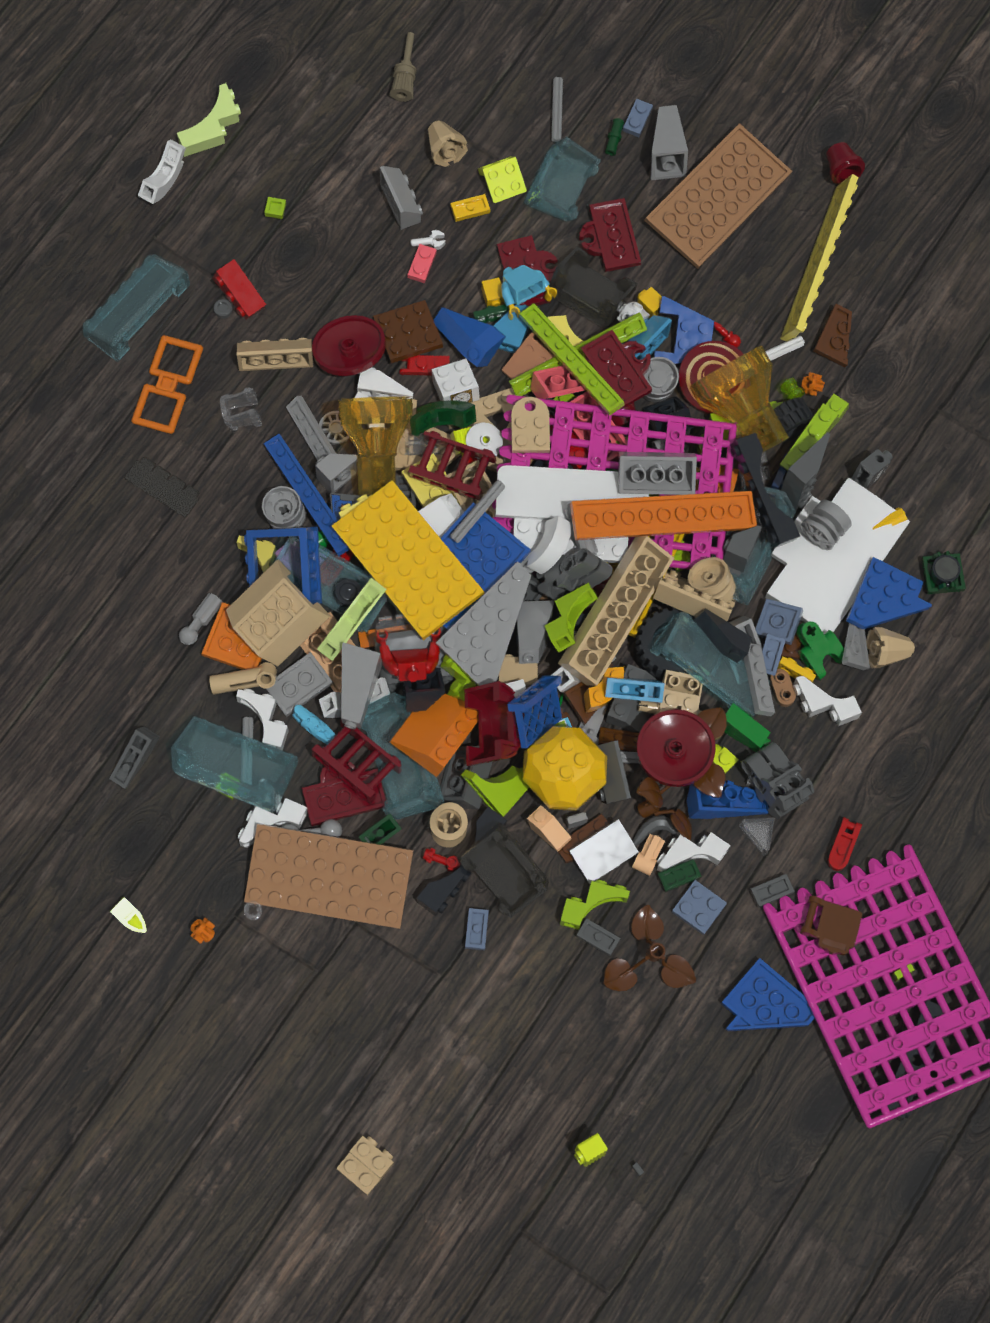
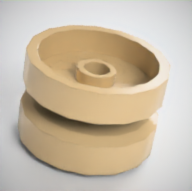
(712, 577)

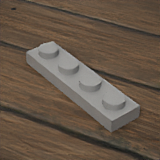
(309, 428)
(758, 681)

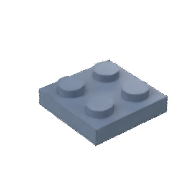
(779, 620)
(699, 907)

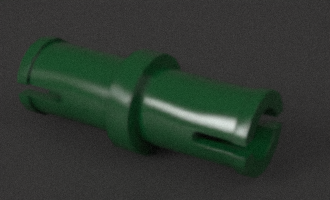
(614, 137)

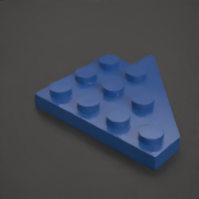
(885, 596)
(766, 1001)

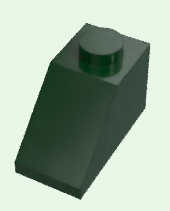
(381, 830)

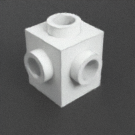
(631, 309)

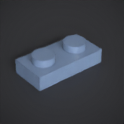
(637, 118)
(772, 652)
(476, 929)

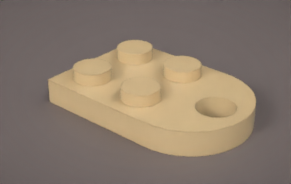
(530, 428)

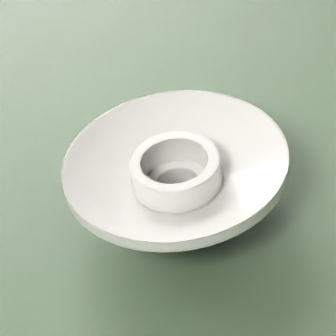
(475, 437)

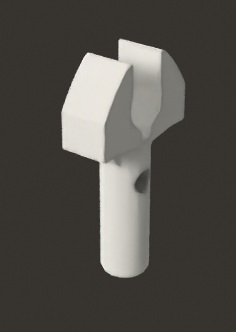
(430, 240)

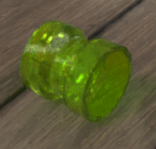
(791, 389)

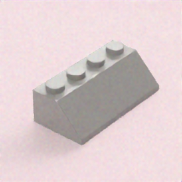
(657, 473)

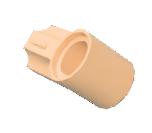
(647, 857)

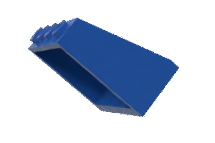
(308, 552)

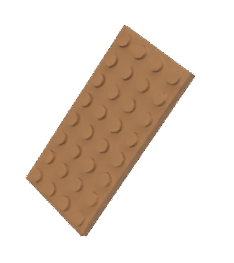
(718, 196)
(329, 875)

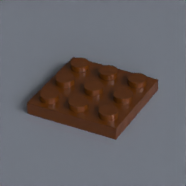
(409, 331)

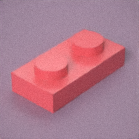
(422, 263)

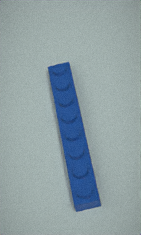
(306, 490)

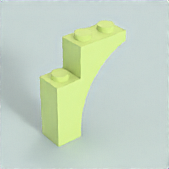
(211, 130)
(351, 619)

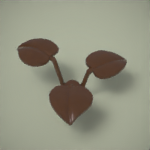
(714, 779)
(650, 790)
(649, 926)

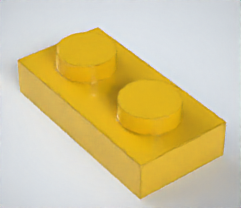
(470, 207)
(795, 670)

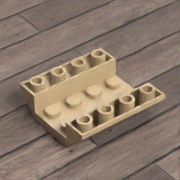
(679, 594)
(275, 615)

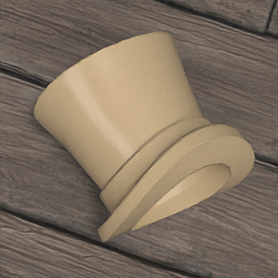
(448, 824)

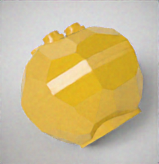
(564, 768)

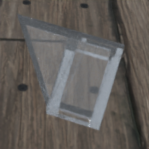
(416, 444)
(759, 832)

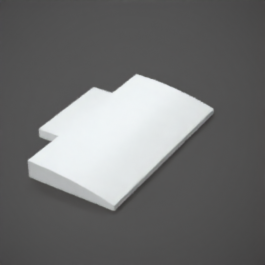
(829, 579)

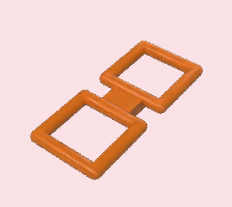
(167, 384)

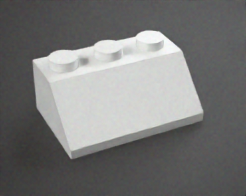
(442, 513)

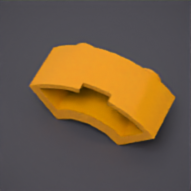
(595, 696)

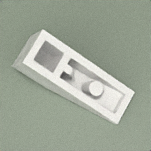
(377, 384)

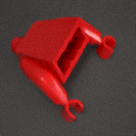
(409, 664)

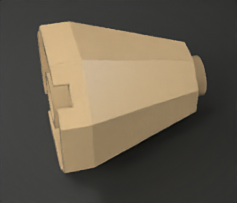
(446, 144)
(887, 647)

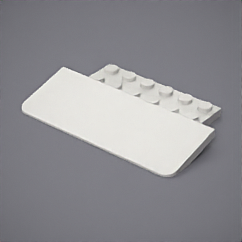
(543, 493)

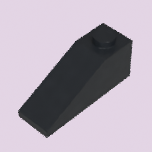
(725, 636)

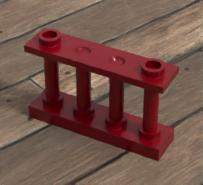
(455, 483)
(352, 778)

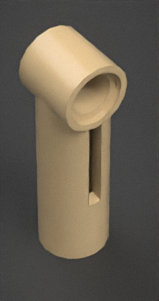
(244, 679)

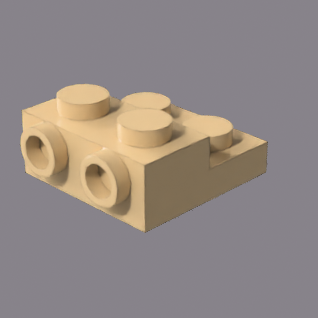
(366, 1164)

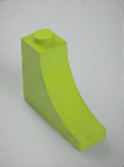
(498, 792)

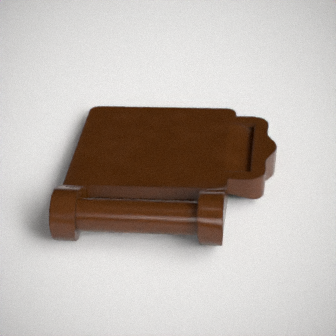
(836, 926)

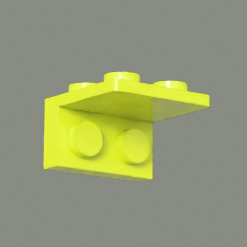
(503, 179)

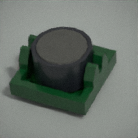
(943, 573)

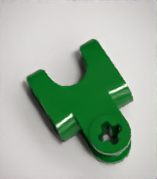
(817, 646)

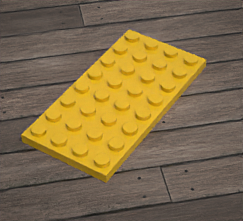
(408, 560)

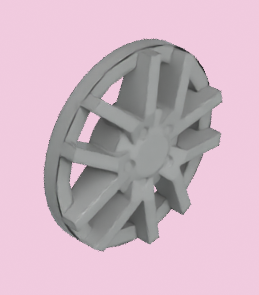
(334, 428)

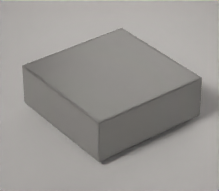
(576, 820)

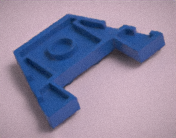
(690, 330)

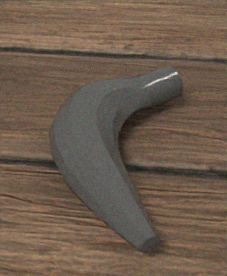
(652, 825)

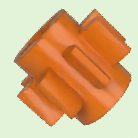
(813, 384)
(202, 930)

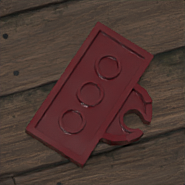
(611, 235)
(523, 252)
(619, 366)
(336, 800)

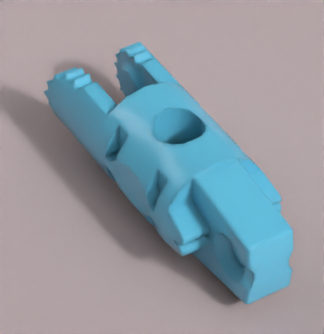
(313, 724)

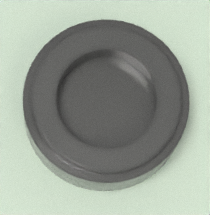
(222, 308)

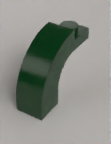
(443, 413)

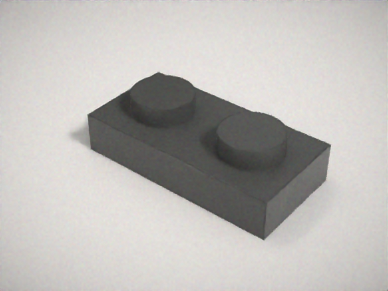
(772, 890)
(598, 937)

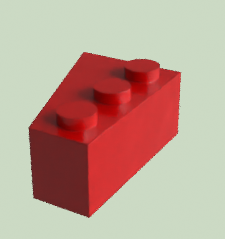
(239, 289)

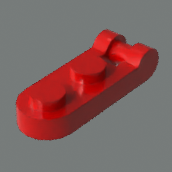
(843, 845)

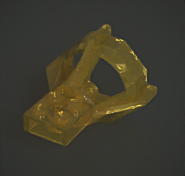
(750, 405)
(377, 444)

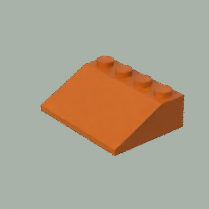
(436, 734)

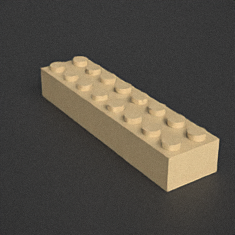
(616, 610)

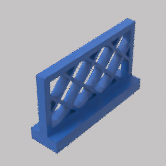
(532, 697)

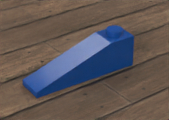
(471, 337)
(733, 803)

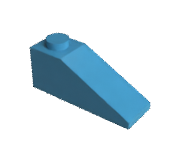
(635, 689)

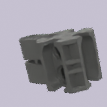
(576, 571)
(772, 773)

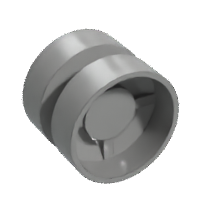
(662, 378)

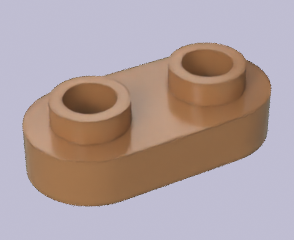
(782, 686)

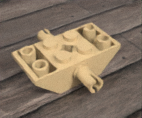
(680, 692)

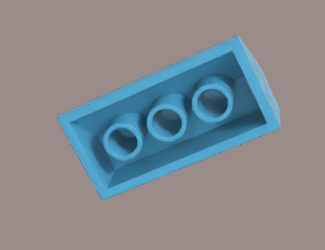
(656, 333)

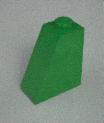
(746, 729)

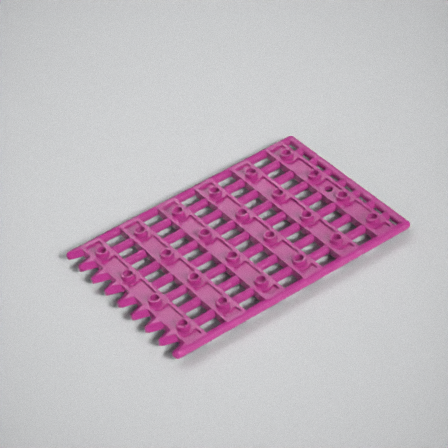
(636, 442)
(898, 1001)

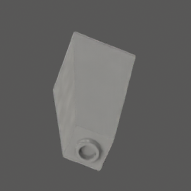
(669, 146)
(531, 630)
(359, 679)

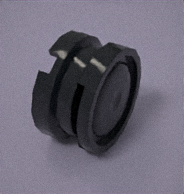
(346, 592)

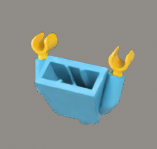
(523, 284)

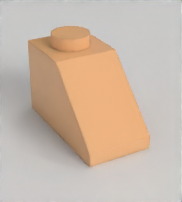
(548, 828)

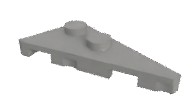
(855, 649)

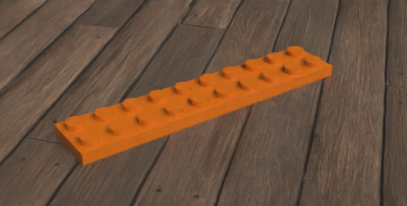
(662, 515)

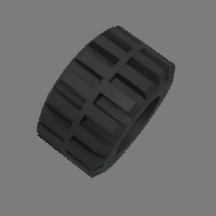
(794, 416)

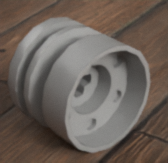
(280, 500)
(826, 524)

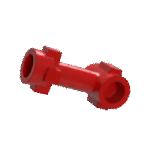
(451, 862)

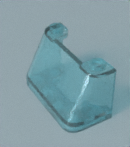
(562, 179)

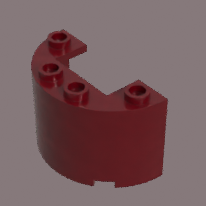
(497, 724)

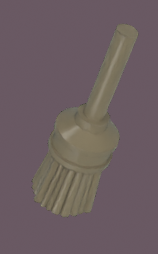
(404, 74)

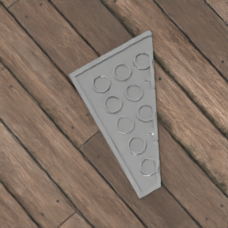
(484, 632)

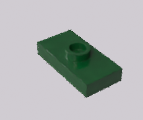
(491, 313)
(679, 875)

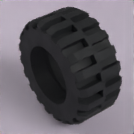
(645, 639)

